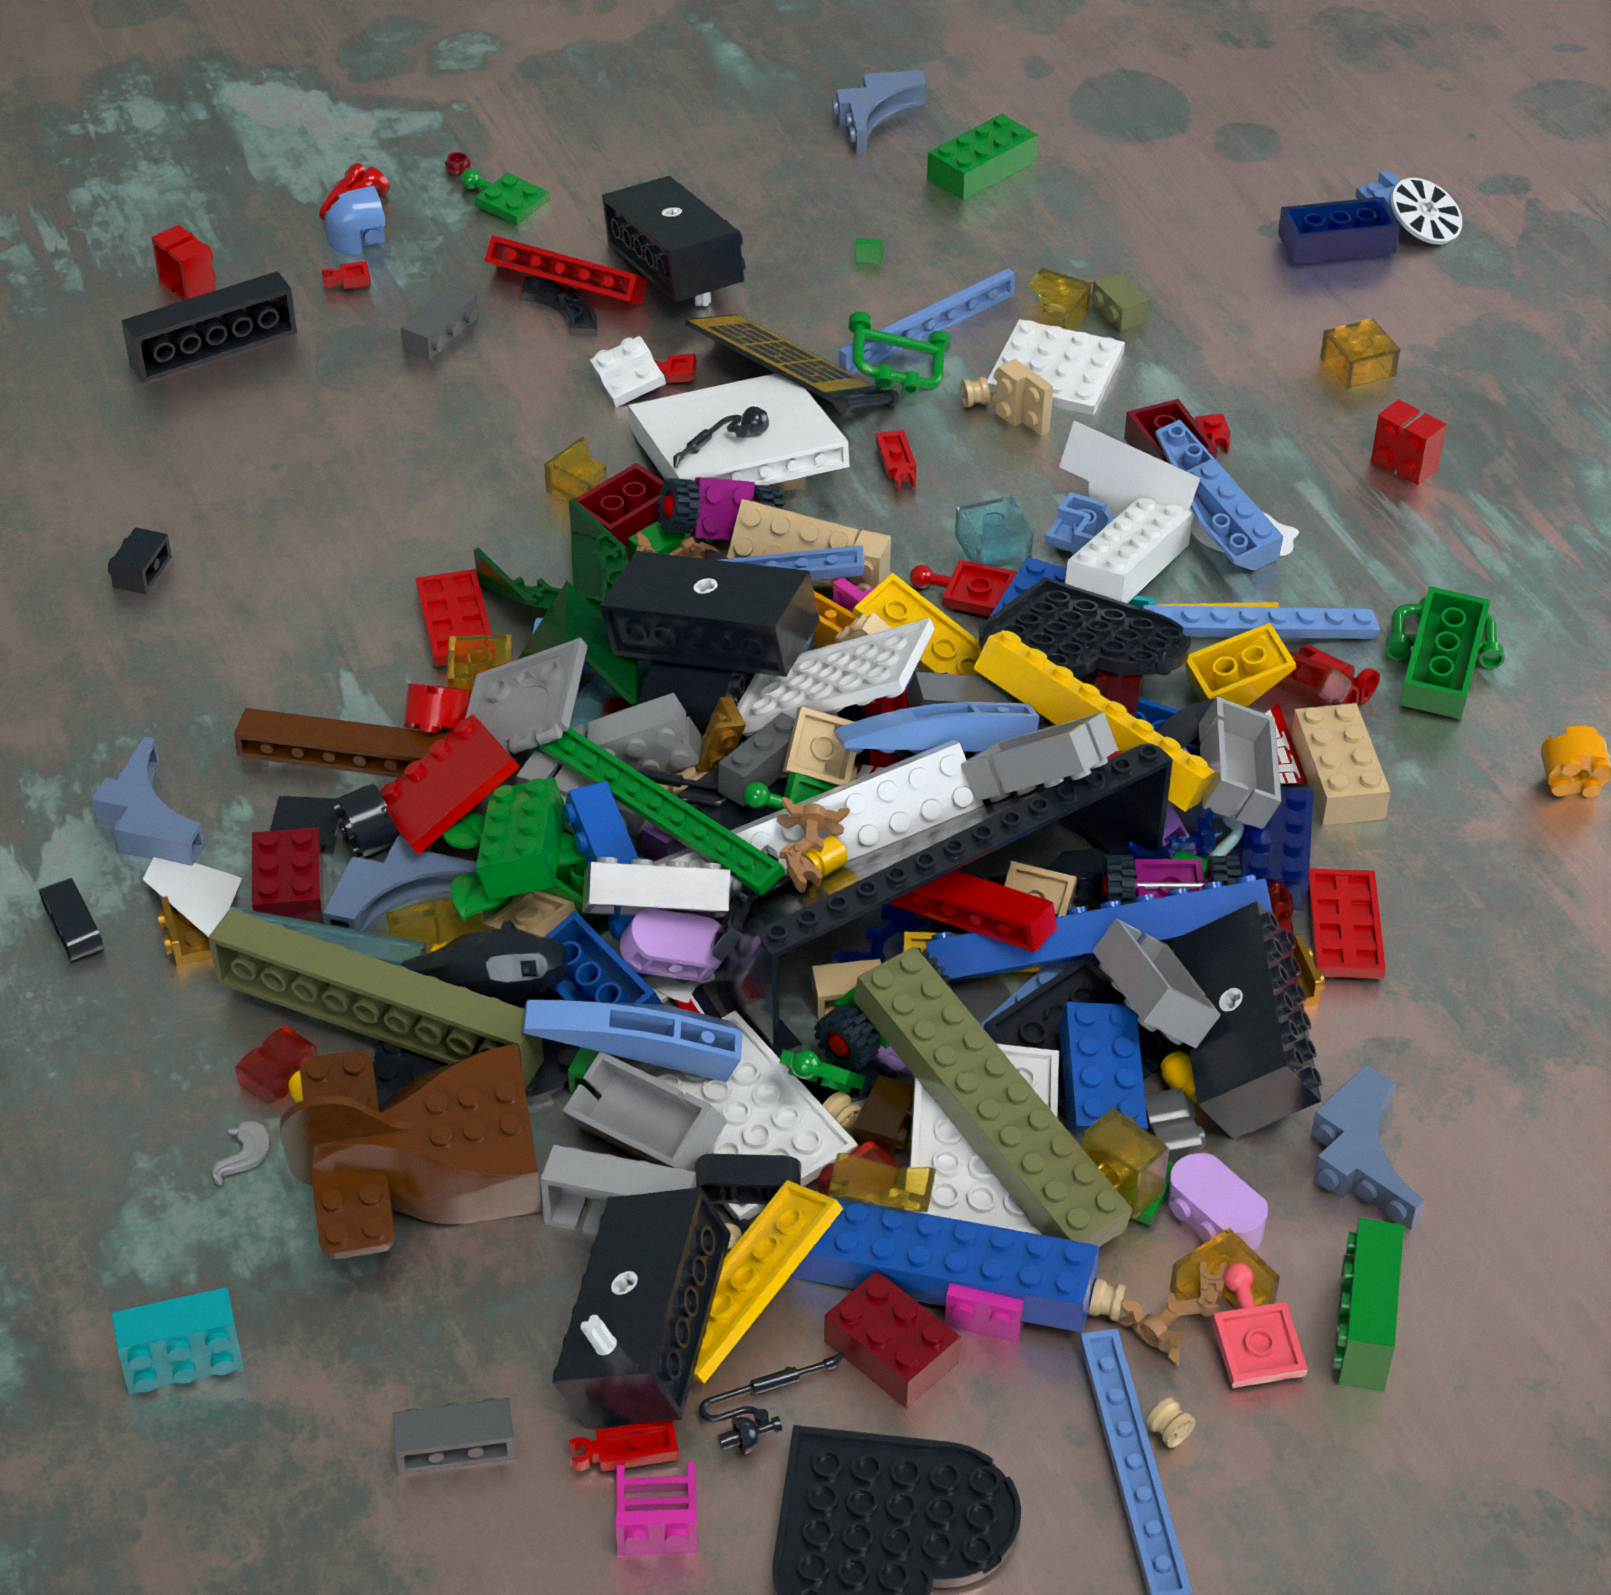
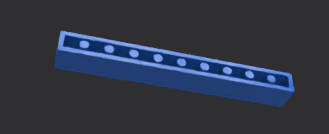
(1080, 930)

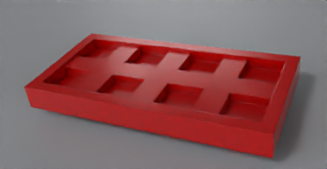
(451, 607)
(1346, 923)

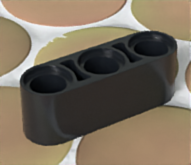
(71, 919)
(745, 1176)

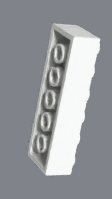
(1131, 550)

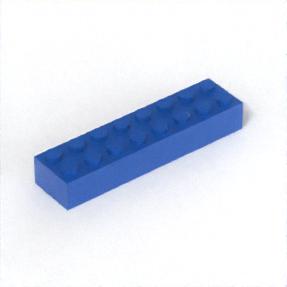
(931, 1251)

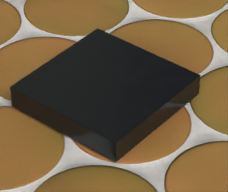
(308, 812)

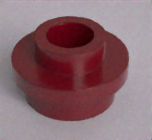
(457, 163)

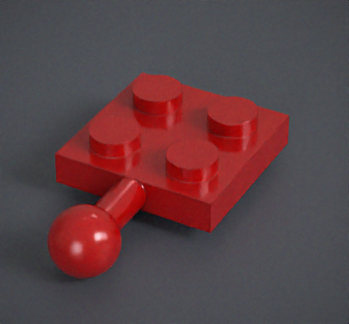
(970, 589)

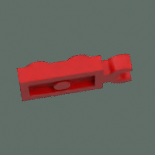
(897, 457)
(626, 1446)

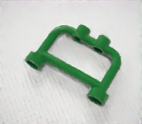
(884, 375)
(1399, 643)

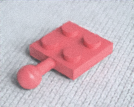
(1256, 1340)

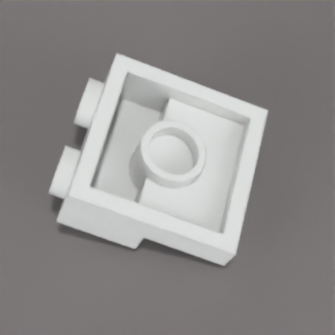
(627, 371)

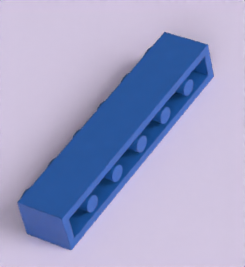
(600, 834)

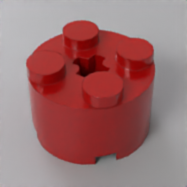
(435, 707)

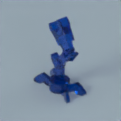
(1202, 841)
(901, 921)

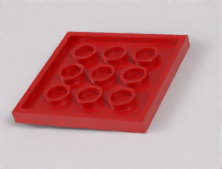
(447, 782)

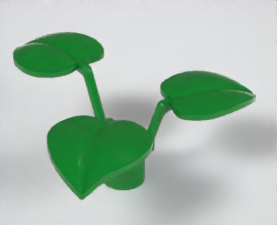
(467, 890)

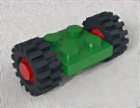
(850, 1035)

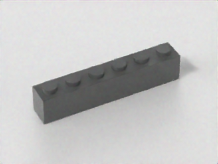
(938, 688)

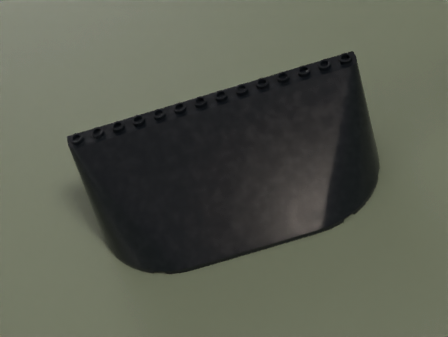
(1106, 808)

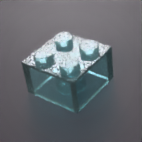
(994, 532)

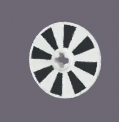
(1426, 211)

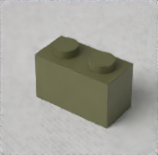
(1120, 301)

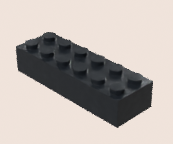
(209, 326)

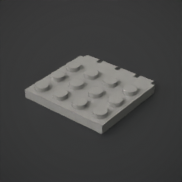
(529, 697)

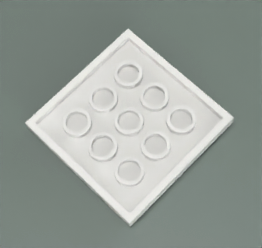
(1069, 360)

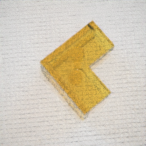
(1064, 296)
(573, 471)
(432, 922)
(881, 1184)
(1227, 1249)

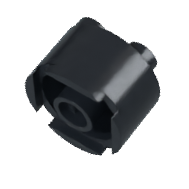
(365, 821)

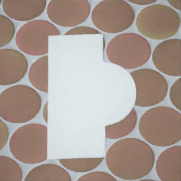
(1123, 473)

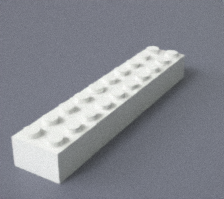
(881, 806)

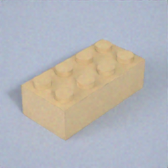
(773, 530)
(1340, 764)

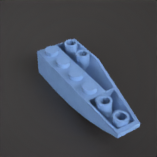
(1220, 503)
(928, 726)
(641, 1033)

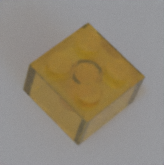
(1360, 353)
(475, 655)
(1128, 1158)

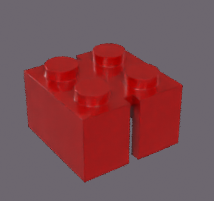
(183, 263)
(1409, 450)

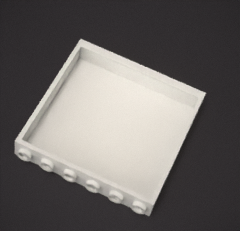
(794, 446)

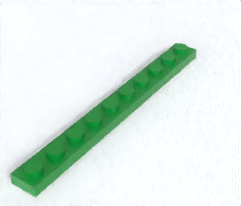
(666, 811)

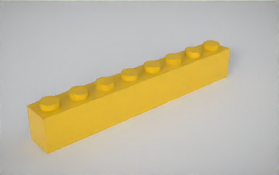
(1063, 698)

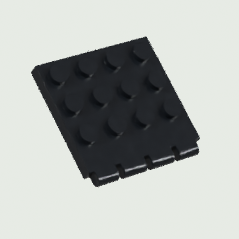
(1036, 1018)

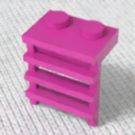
(984, 1313)
(657, 1523)

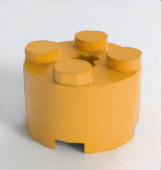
(1576, 762)

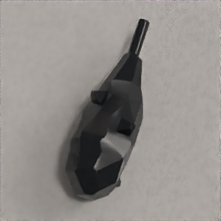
(497, 963)

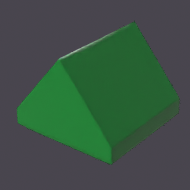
(869, 251)

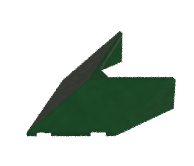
(596, 565)
(573, 618)

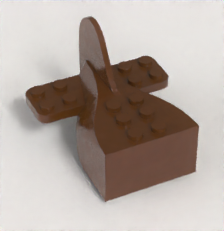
(437, 1150)

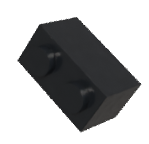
(139, 560)

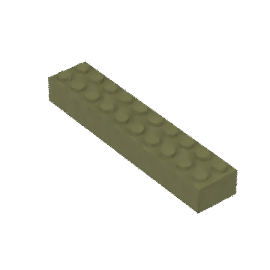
(366, 993)
(990, 1102)

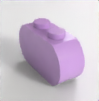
(671, 944)
(1215, 1199)

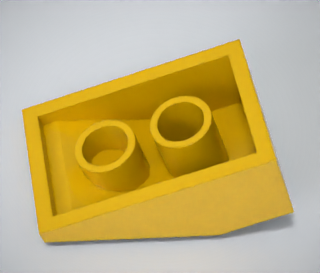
(1240, 666)

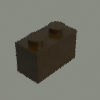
(886, 1116)

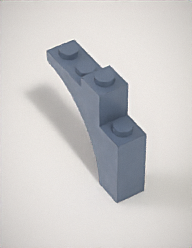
(875, 100)
(140, 818)
(375, 887)
(1354, 1149)

